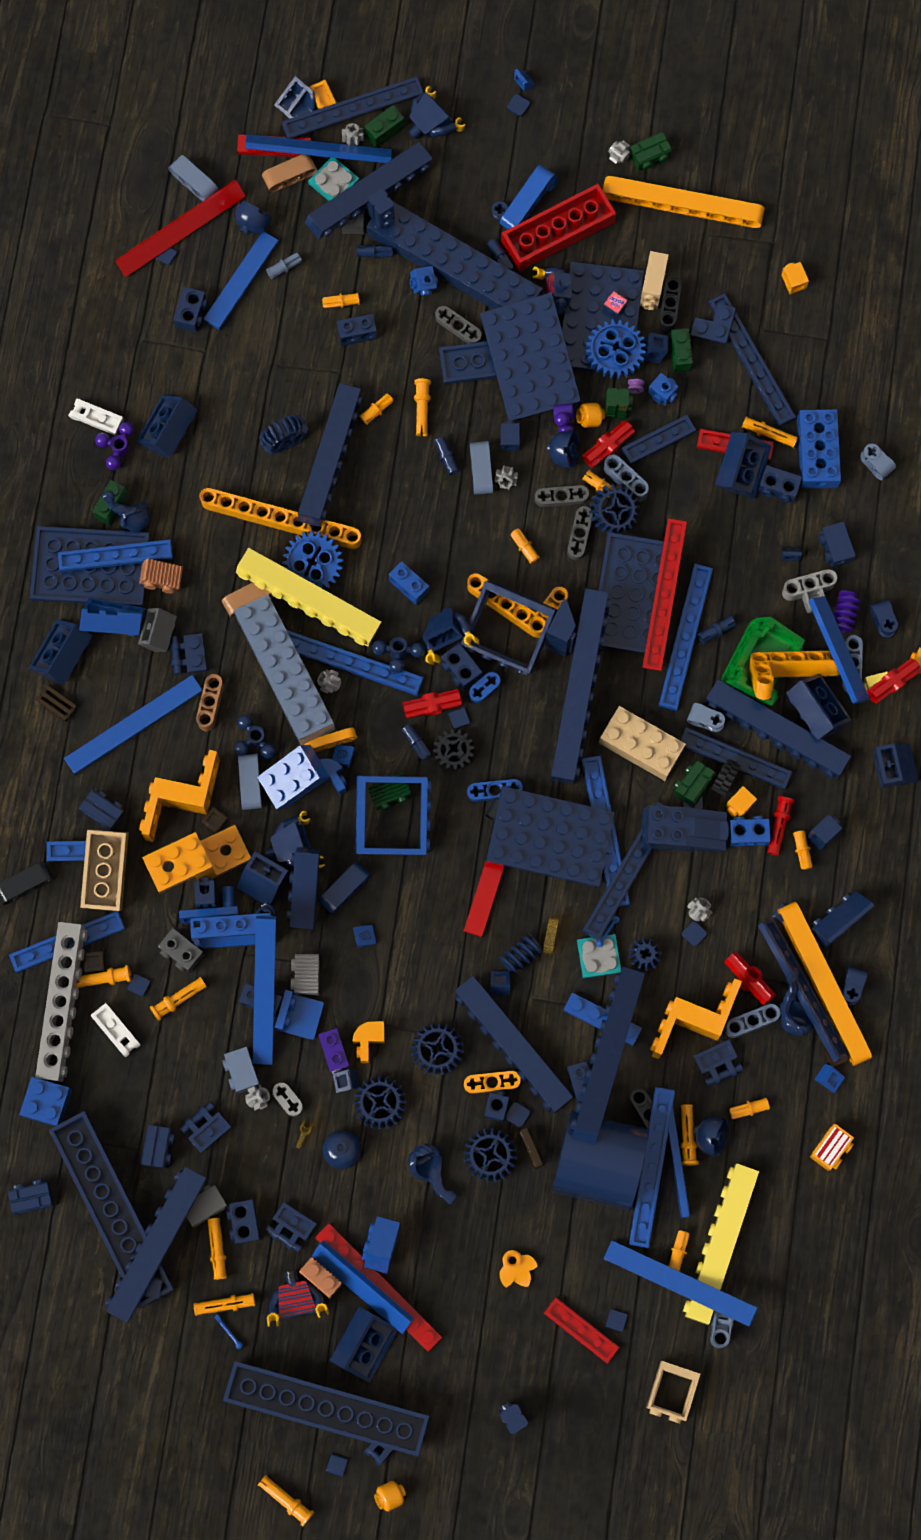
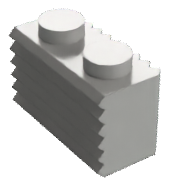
(306, 974)

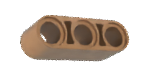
(289, 172)
(242, 597)
(210, 711)

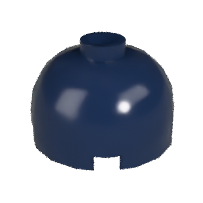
(250, 218)
(563, 448)
(711, 1135)
(341, 1149)

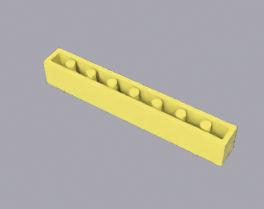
(307, 597)
(723, 1236)

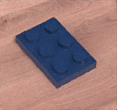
(466, 363)

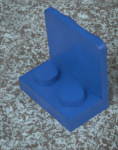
(299, 1015)

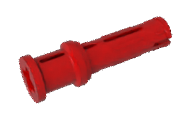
(782, 816)

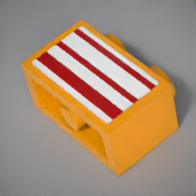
(831, 1147)

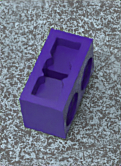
(333, 1051)

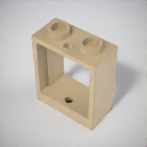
(653, 280)
(658, 1411)

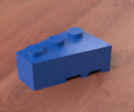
(111, 617)

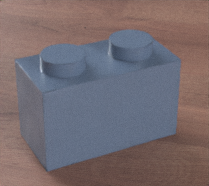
(241, 1070)

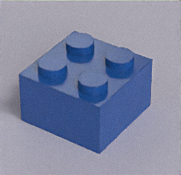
(45, 1102)
(380, 1244)

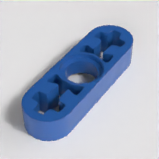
(480, 787)

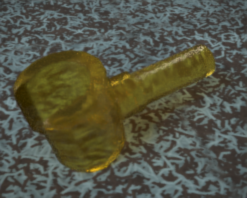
(304, 1131)

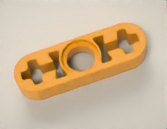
(333, 739)
(487, 1089)

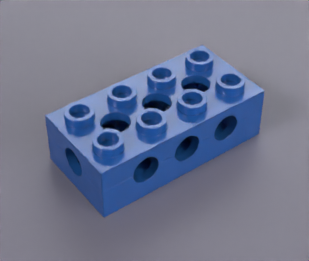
(828, 440)

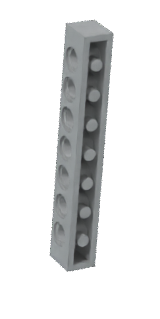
(50, 1030)

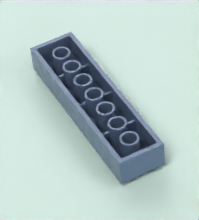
(284, 670)

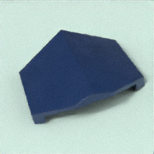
(296, 99)

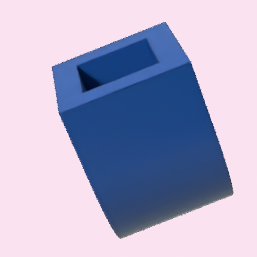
(334, 769)

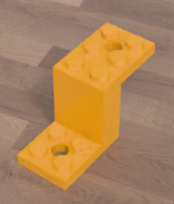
(180, 796)
(196, 858)
(695, 1018)

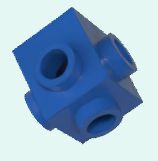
(423, 280)
(663, 390)

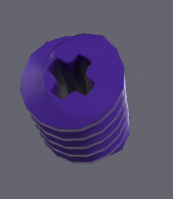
(845, 609)

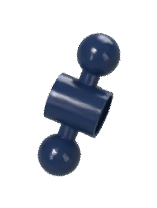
(397, 665)
(242, 747)

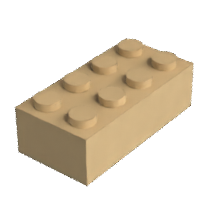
(642, 743)
(104, 870)

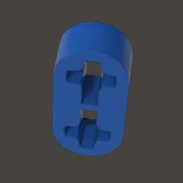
(482, 684)

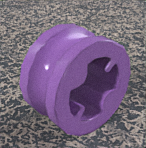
(635, 386)

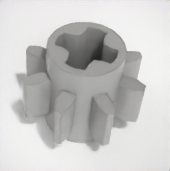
(352, 134)
(619, 152)
(506, 477)
(329, 681)
(699, 909)
(257, 1097)

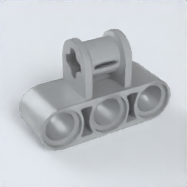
(809, 593)

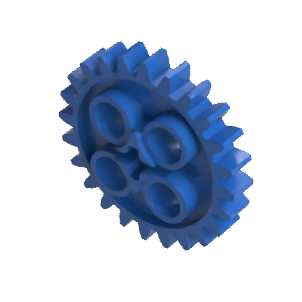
(622, 335)
(297, 552)

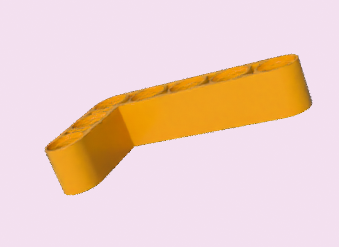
(516, 608)
(767, 665)

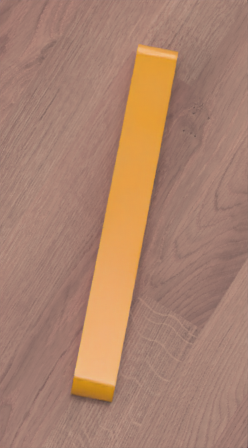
(683, 202)
(272, 513)
(824, 983)

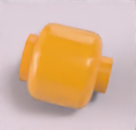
(590, 415)
(389, 1496)

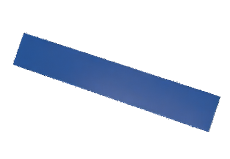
(241, 280)
(114, 555)
(838, 649)
(44, 950)
(677, 1168)
(362, 1287)

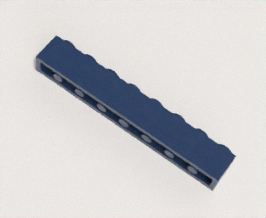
(355, 199)
(329, 455)
(777, 729)
(513, 1044)
(156, 1245)

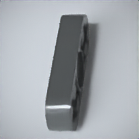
(457, 318)
(547, 492)
(579, 526)

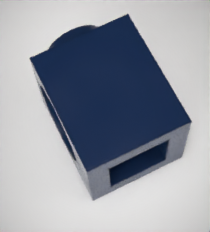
(655, 347)
(509, 436)
(492, 1114)

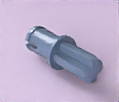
(283, 265)

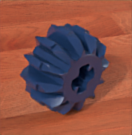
(648, 960)

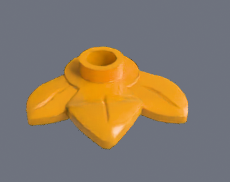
(517, 1272)

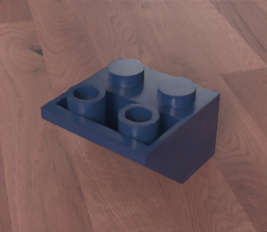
(894, 765)
(262, 879)

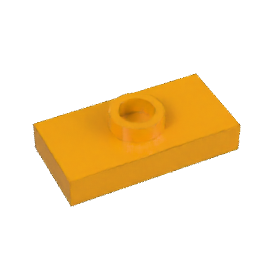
(323, 94)

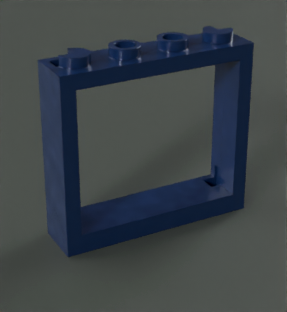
(489, 653)

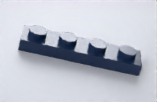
(658, 440)

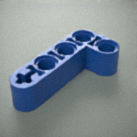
(529, 196)

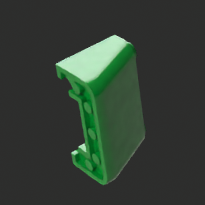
(761, 635)

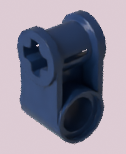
(883, 615)
(854, 982)

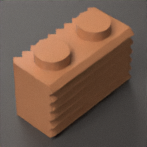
(160, 575)
(321, 1277)

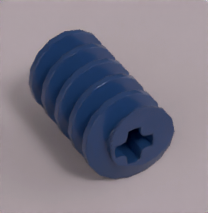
(520, 954)

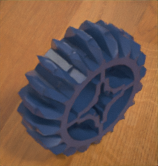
(283, 434)
(614, 502)
(428, 1045)
(389, 1088)
(496, 1139)

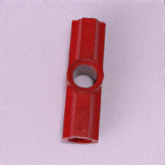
(608, 444)
(894, 680)
(432, 704)
(750, 978)

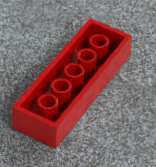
(558, 227)

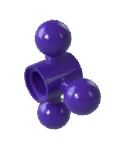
(562, 415)
(103, 440)

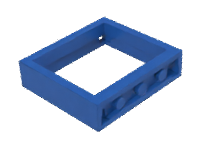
(360, 815)
(224, 931)

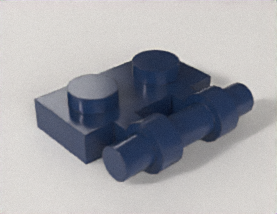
(194, 652)
(715, 1057)
(209, 1132)
(293, 1221)

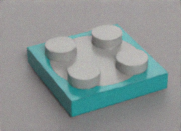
(332, 179)
(597, 960)

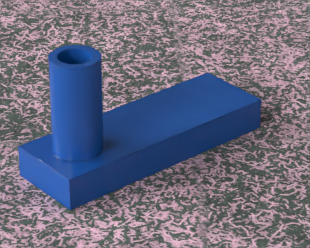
(227, 910)

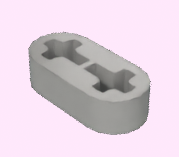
(284, 1102)

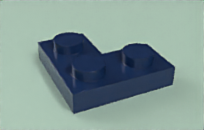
(715, 330)

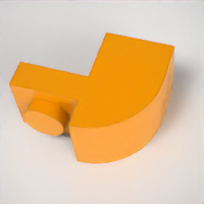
(368, 1034)

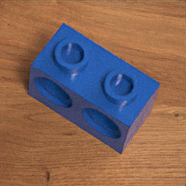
(408, 583)
(750, 838)

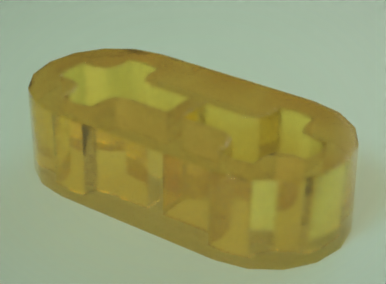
(550, 935)

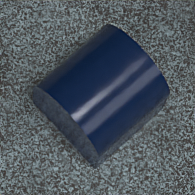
(603, 1171)

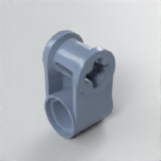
(878, 463)
(703, 717)
(720, 1326)

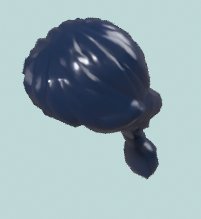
(132, 517)
(793, 1016)
(426, 1165)

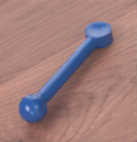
(615, 919)
(238, 1344)

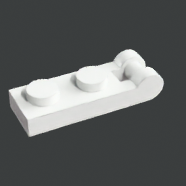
(96, 417)
(114, 1029)

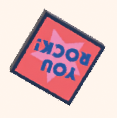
(615, 303)

